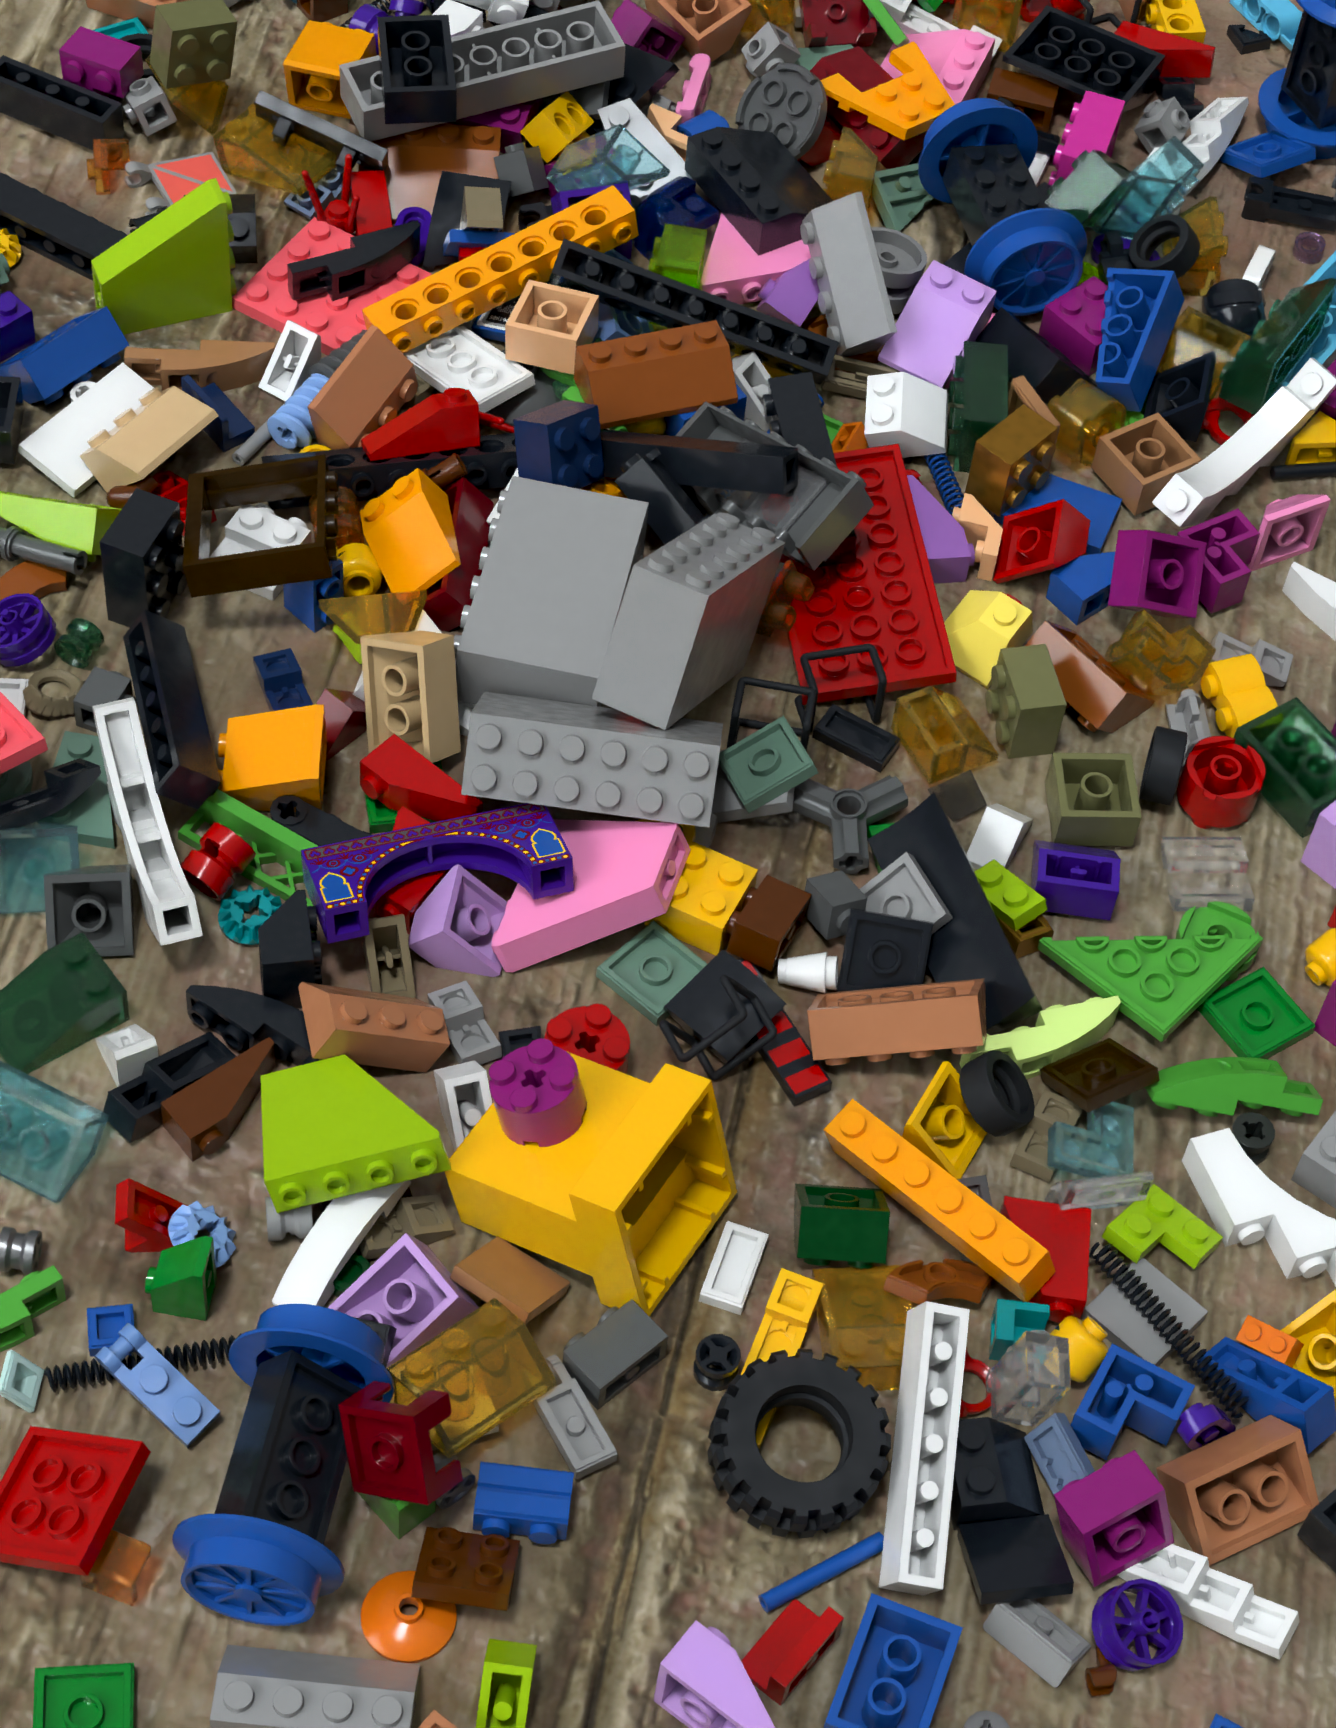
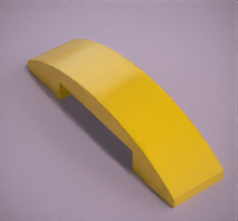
(784, 1325)

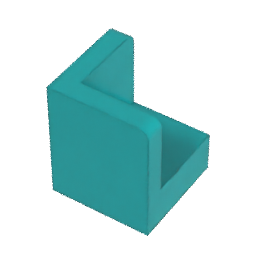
(1011, 1320)

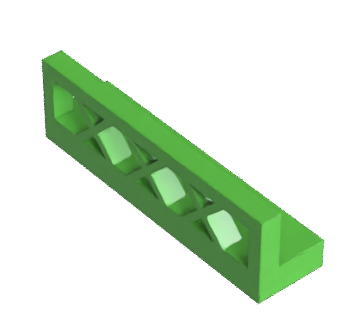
(263, 834)

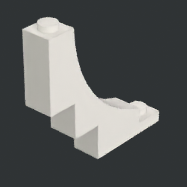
(1198, 490)

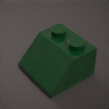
(840, 1225)

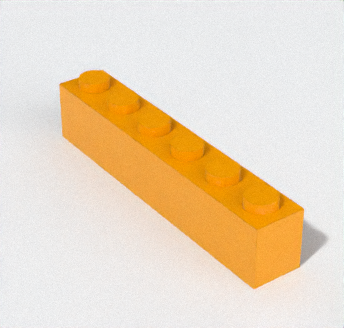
(940, 1201)

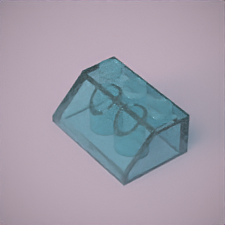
(606, 160)
(1151, 189)
(44, 1134)

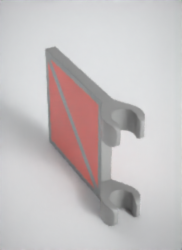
(176, 177)

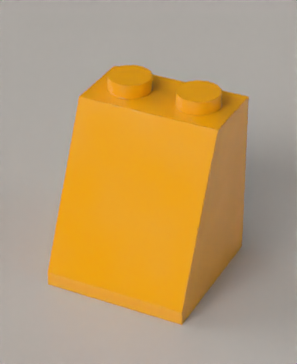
(314, 64)
(275, 756)

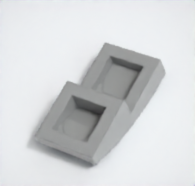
(1273, 661)
(465, 1023)

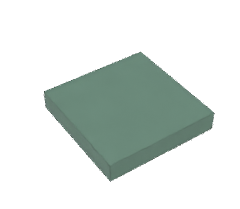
(766, 764)
(650, 970)

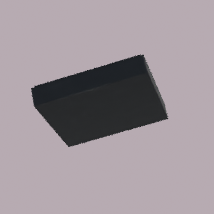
(883, 951)
(1015, 1559)

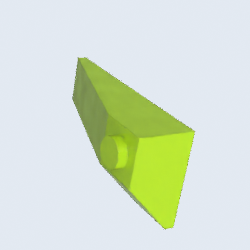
(59, 522)

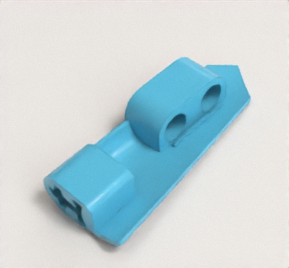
(1274, 17)

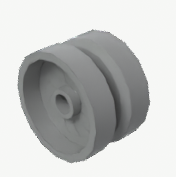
(901, 264)

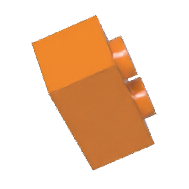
(850, 438)
(1269, 1341)

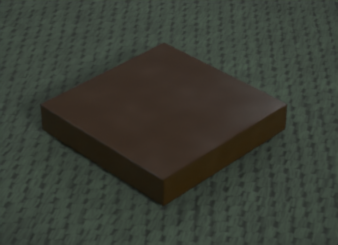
(1099, 1074)

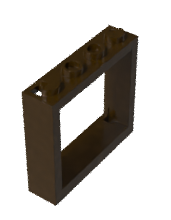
(250, 486)

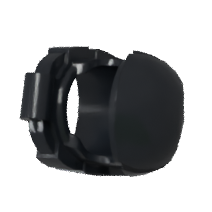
(1235, 304)

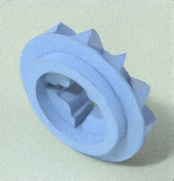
(190, 1219)

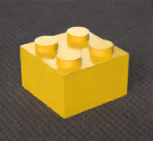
(706, 898)

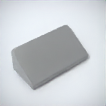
(1037, 1638)

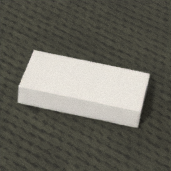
(733, 1268)

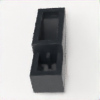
(136, 1105)

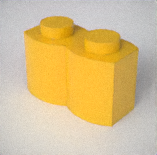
(1236, 691)

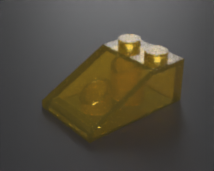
(249, 153)
(862, 1323)

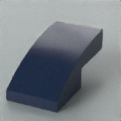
(281, 680)

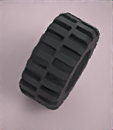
(836, 1397)

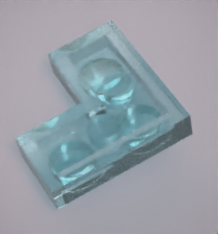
(1100, 1149)

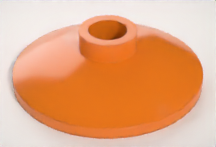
(405, 1636)

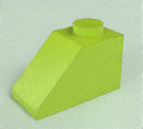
(506, 1684)

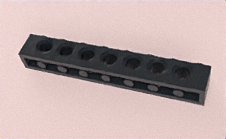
(679, 305)
(487, 466)

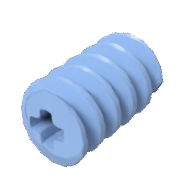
(292, 422)

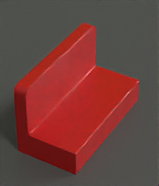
(791, 1649)

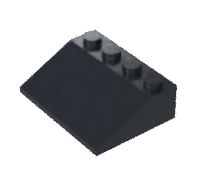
(1086, 58)
(754, 184)

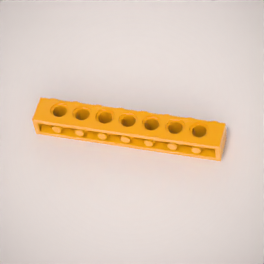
(499, 271)

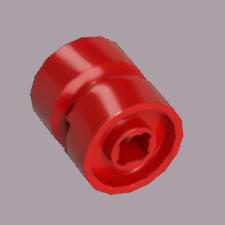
(217, 860)

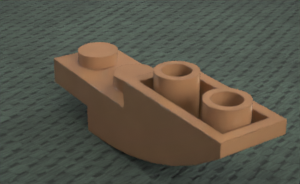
(218, 361)

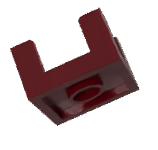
(837, 23)
(392, 1445)

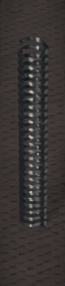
(1174, 1329)
(81, 1376)

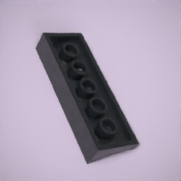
(973, 940)

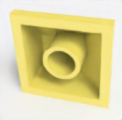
(981, 628)

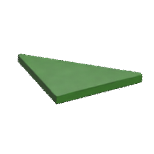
(1153, 976)

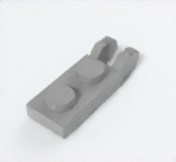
(574, 1424)

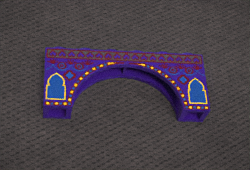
(509, 841)

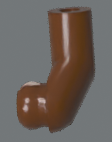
(119, 495)

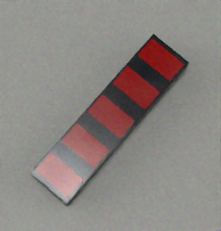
(791, 1057)

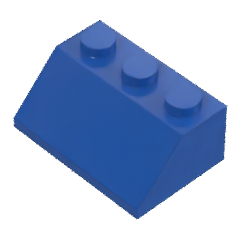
(66, 356)

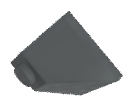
(91, 902)

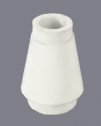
(810, 972)

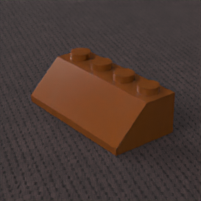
(656, 373)

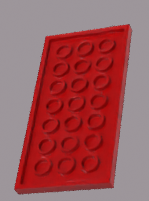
(877, 599)

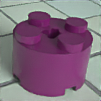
(537, 1094)

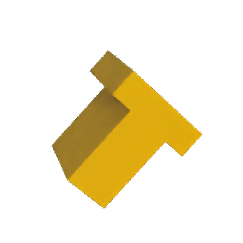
(618, 1195)

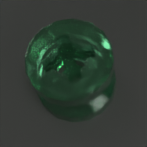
(79, 643)

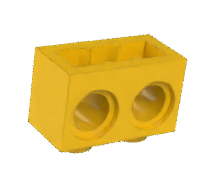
(1176, 18)
(557, 126)

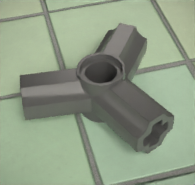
(849, 814)

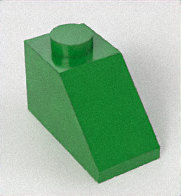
(184, 1279)

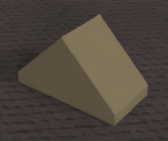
(481, 209)
(388, 956)

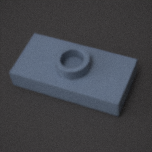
(1058, 1452)

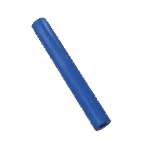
(821, 1572)

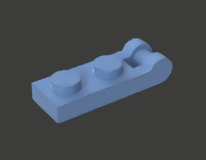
(159, 1386)

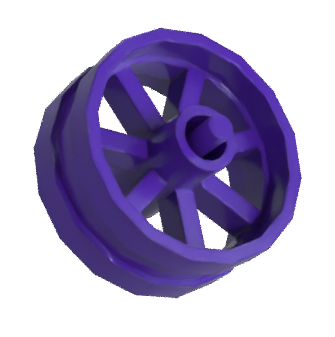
(24, 636)
(1140, 1624)

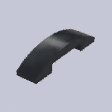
(63, 786)

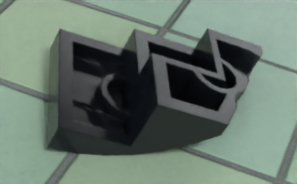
(448, 210)

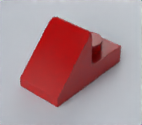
(144, 1216)

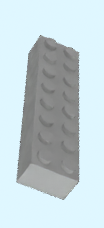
(502, 66)

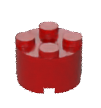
(1220, 782)
(592, 1034)

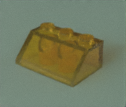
(486, 1368)

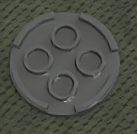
(787, 103)

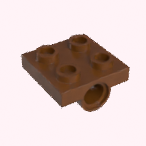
(466, 1568)

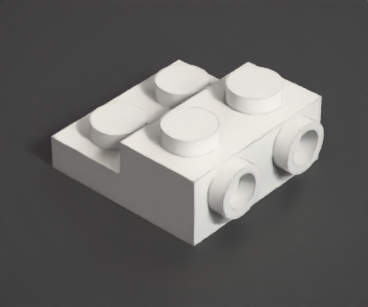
(260, 529)

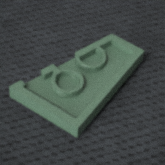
(92, 808)

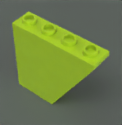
(171, 265)
(339, 1134)

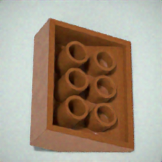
(422, 155)

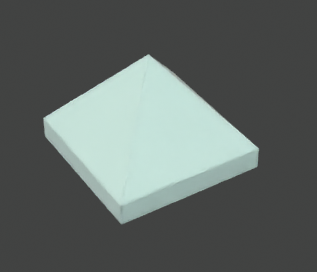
(20, 1381)

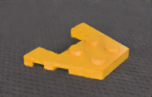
(902, 104)

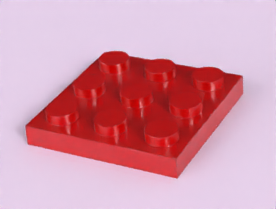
(65, 1497)

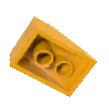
(411, 533)

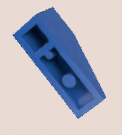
(1082, 586)
(1276, 1390)

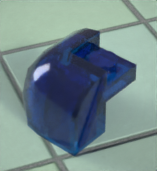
(671, 204)

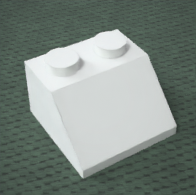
(906, 413)

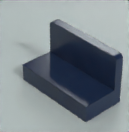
(231, 426)

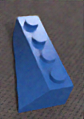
(1135, 331)

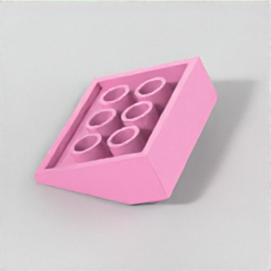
(957, 58)

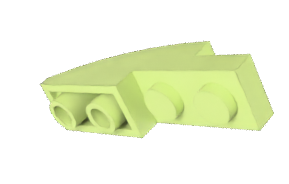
(1057, 1034)

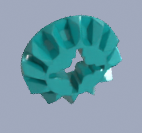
(232, 913)

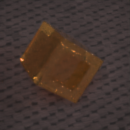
(118, 1568)

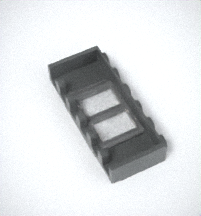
(809, 517)

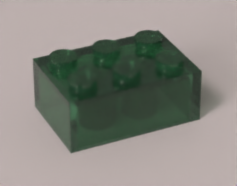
(978, 398)

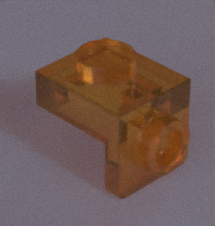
(108, 155)

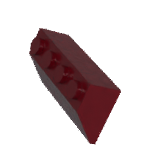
(866, 74)
(469, 516)

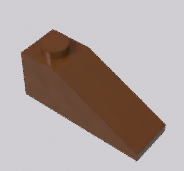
(213, 1106)

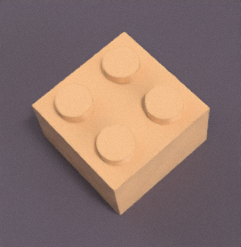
(550, 325)

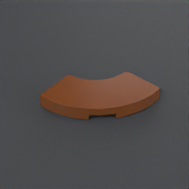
(32, 579)
(939, 1281)

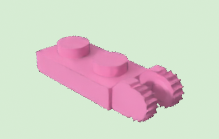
(696, 90)

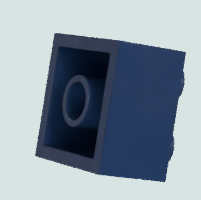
(560, 444)

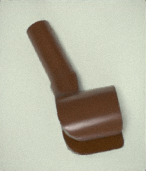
(1102, 1677)

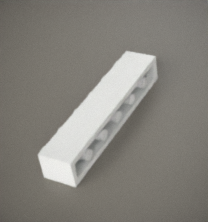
(924, 1449)

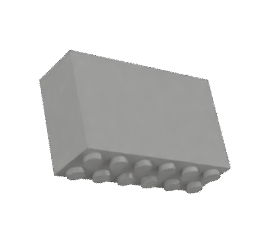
(548, 592)
(688, 619)
(591, 759)

